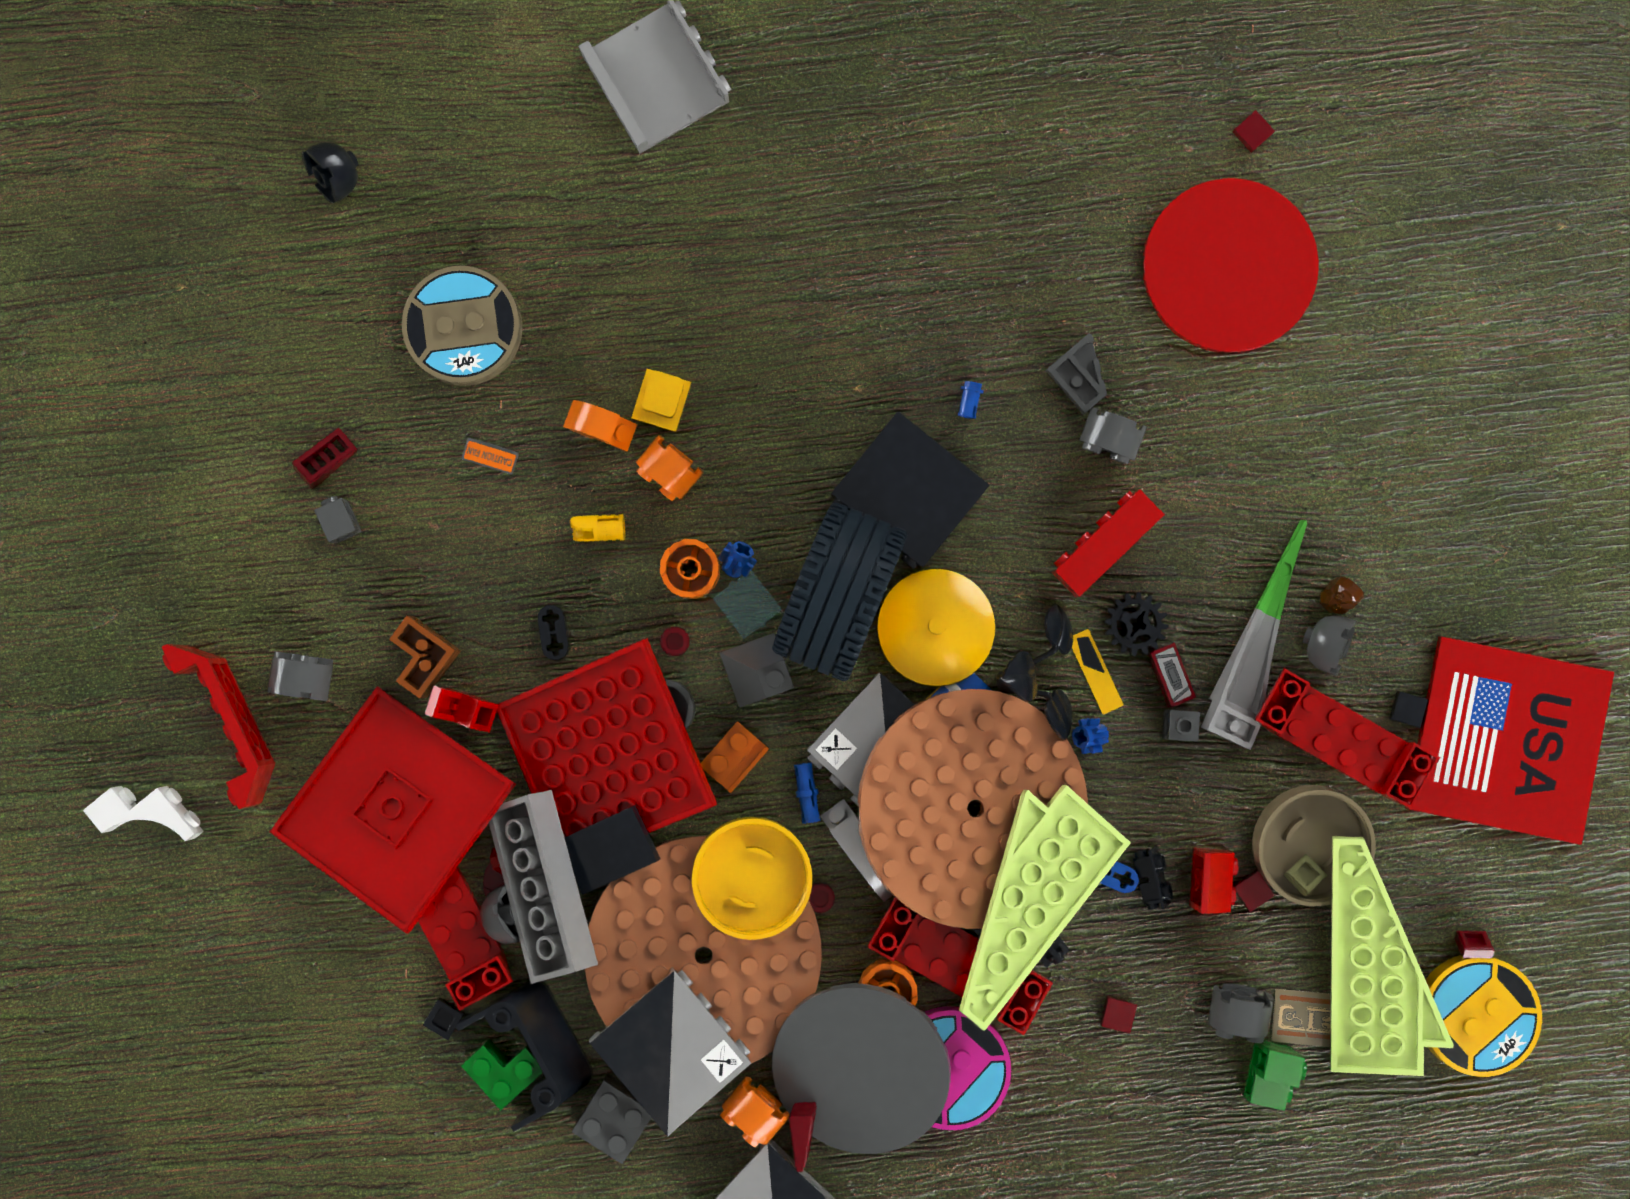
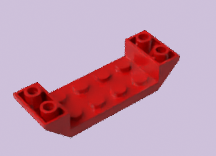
(239, 722)
(1346, 740)
(464, 949)
(946, 958)

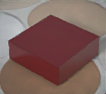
(1253, 131)
(1253, 891)
(1474, 944)
(1118, 1014)

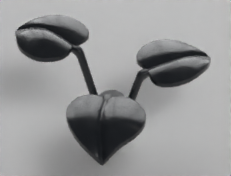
(1021, 679)

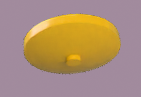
(936, 627)

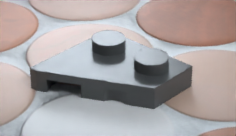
(1080, 375)

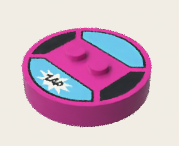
(978, 1069)

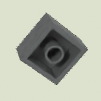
(612, 1120)

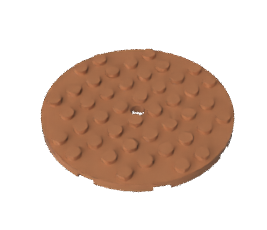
(920, 788)
(654, 924)

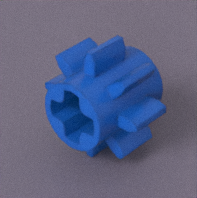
(737, 559)
(1090, 735)

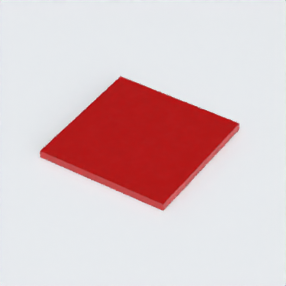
(392, 809)

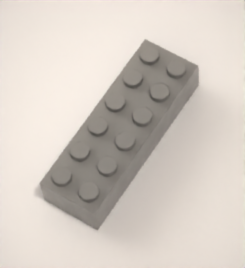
(542, 887)

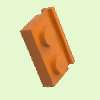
(734, 757)

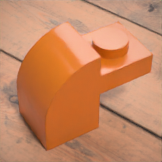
(600, 425)

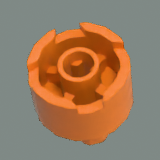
(668, 468)
(682, 554)
(894, 974)
(754, 1112)

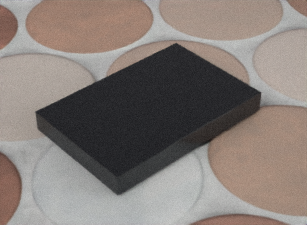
(610, 849)

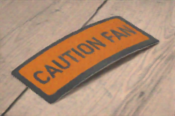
(490, 455)

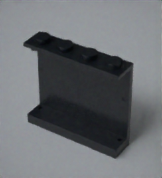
(911, 486)

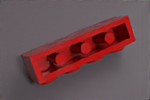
(1107, 543)

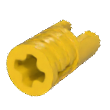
(598, 527)

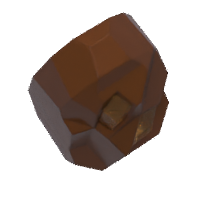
(1340, 595)

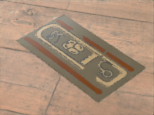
(1301, 1018)

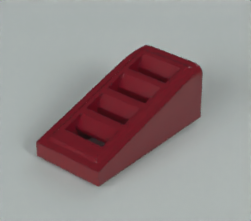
(318, 450)
(801, 1128)

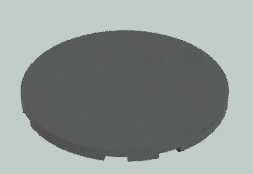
(867, 1066)

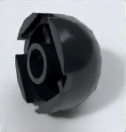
(332, 169)

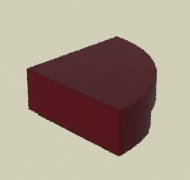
(491, 879)

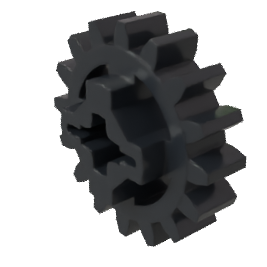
(1143, 610)

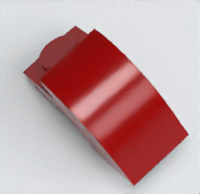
(461, 708)

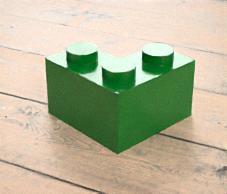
(1273, 1074)
(501, 1077)

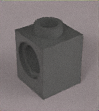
(337, 519)
(1181, 725)

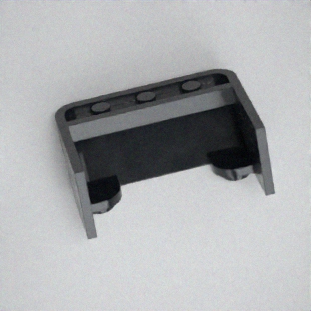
(549, 1039)

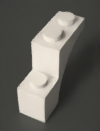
(161, 806)

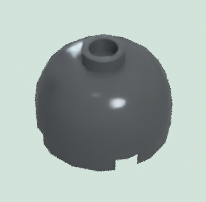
(1329, 642)
(498, 916)

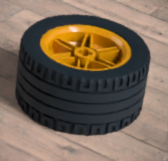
(839, 591)

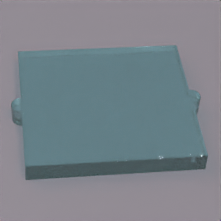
(747, 604)

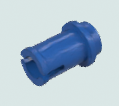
(970, 399)

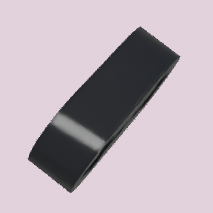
(560, 630)

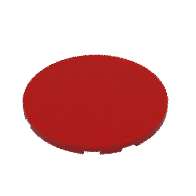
(1230, 265)

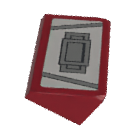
(1171, 675)

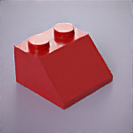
(1212, 880)

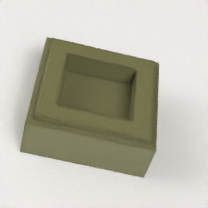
(1305, 875)

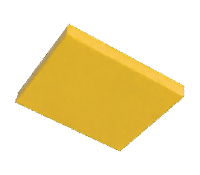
(661, 400)

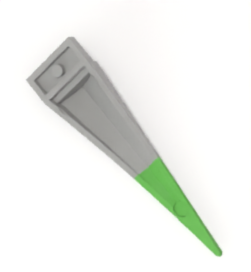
(1246, 675)

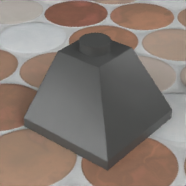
(756, 670)

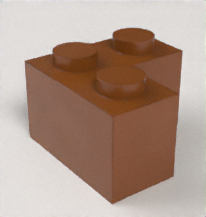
(430, 655)

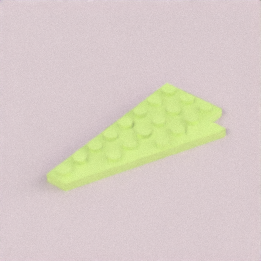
(1044, 878)
(1378, 992)

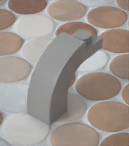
(845, 829)

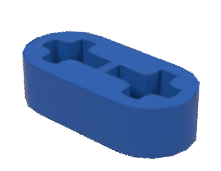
(1114, 883)

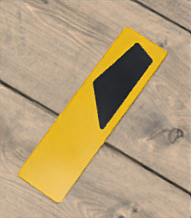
(1096, 672)

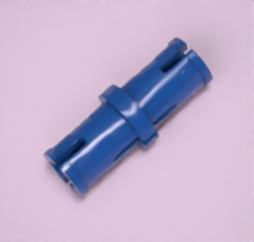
(807, 793)

